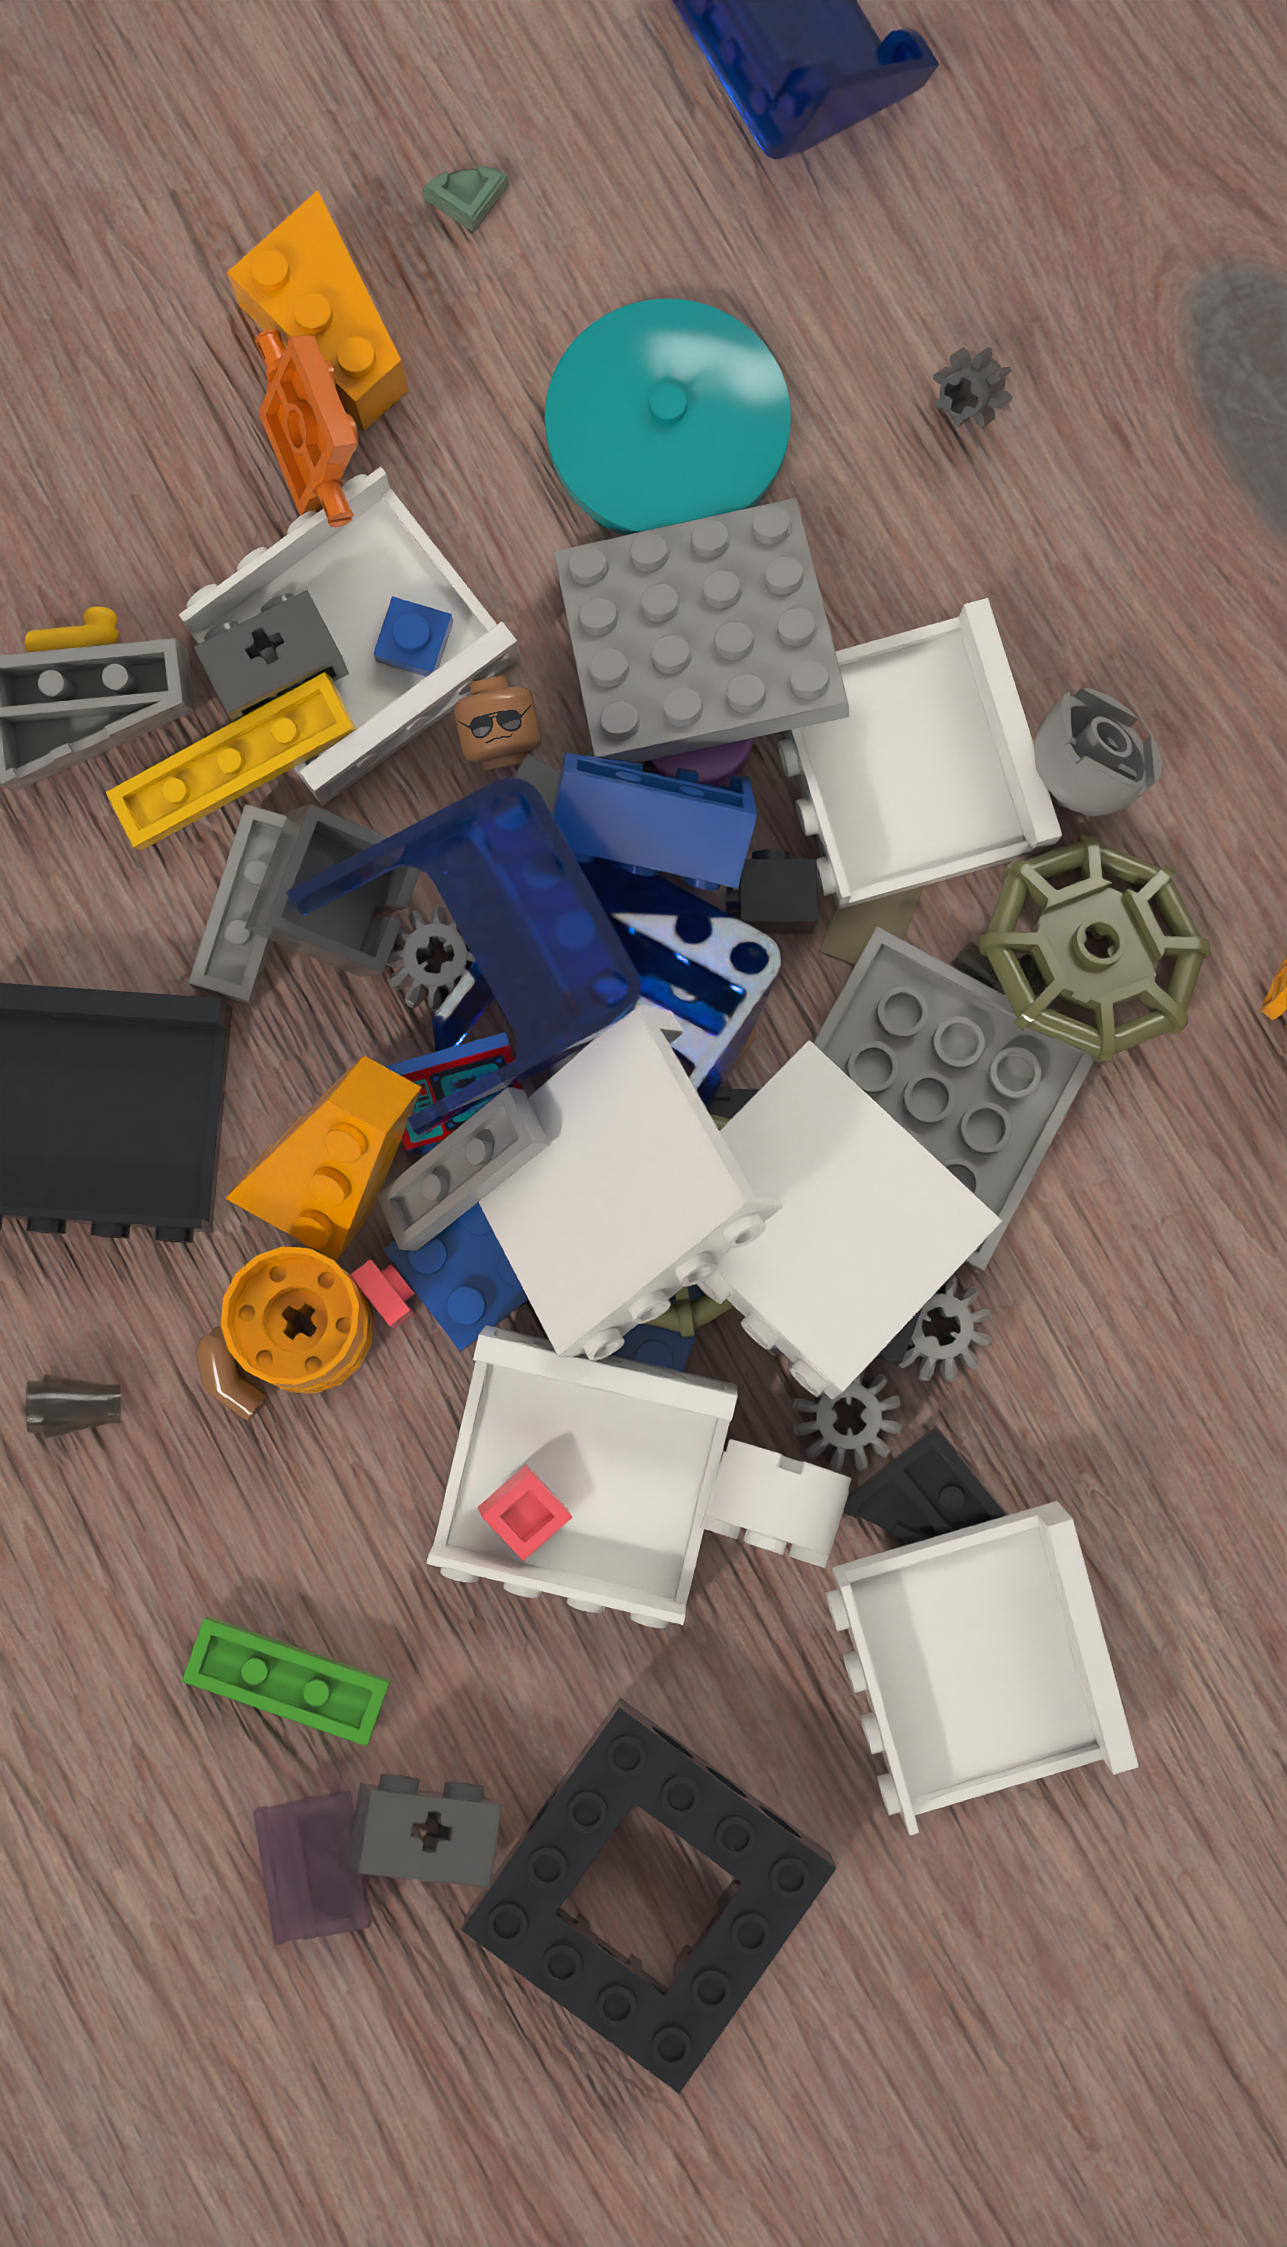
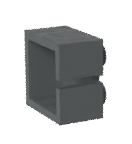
(344, 928)

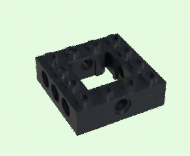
(776, 1883)

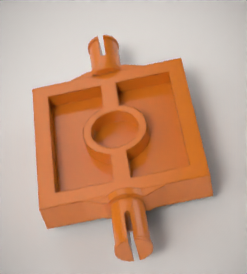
(307, 424)

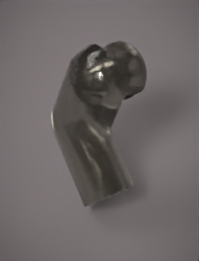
(978, 966)

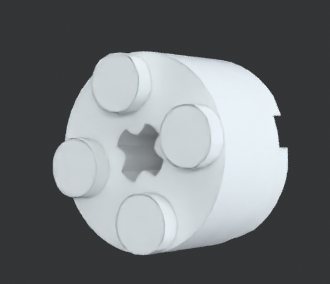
(776, 1502)

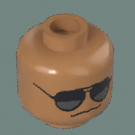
(497, 723)

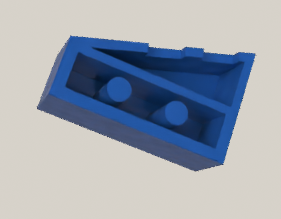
(655, 820)

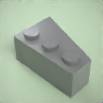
(85, 702)

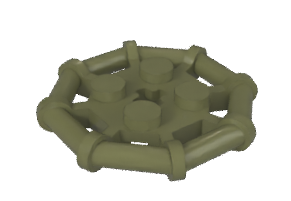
(1081, 977)

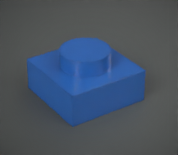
(413, 637)

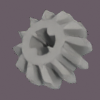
(421, 946)
(962, 1333)
(868, 1415)

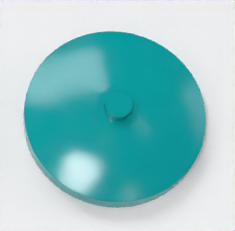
(666, 416)

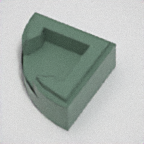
(466, 194)

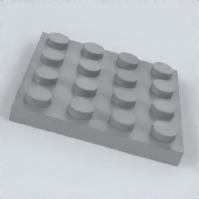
(700, 634)
(953, 1070)

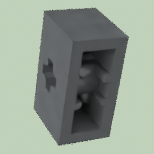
(296, 635)
(456, 1854)

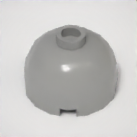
(1093, 755)

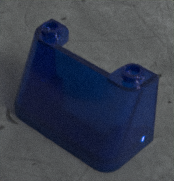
(805, 66)

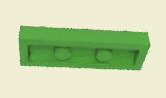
(286, 1680)

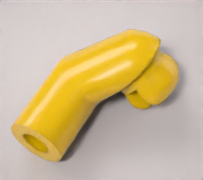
(97, 630)

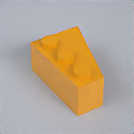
(309, 285)
(332, 1160)

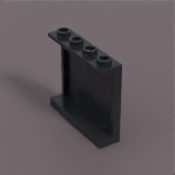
(111, 1109)

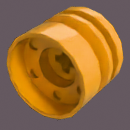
(260, 1314)

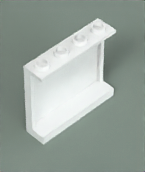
(352, 580)
(925, 769)
(625, 1194)
(860, 1230)
(617, 1445)
(980, 1661)

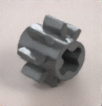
(960, 395)

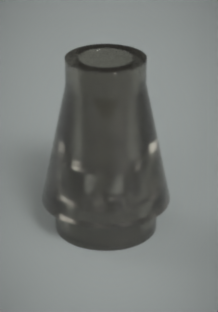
(70, 1405)

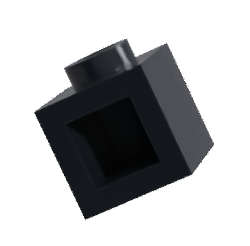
(776, 893)

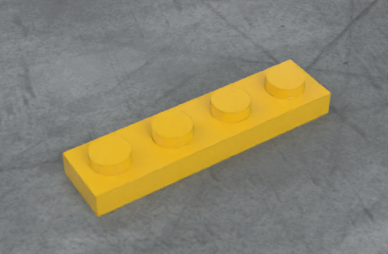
(231, 761)

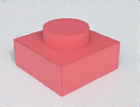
(386, 1291)
(524, 1512)

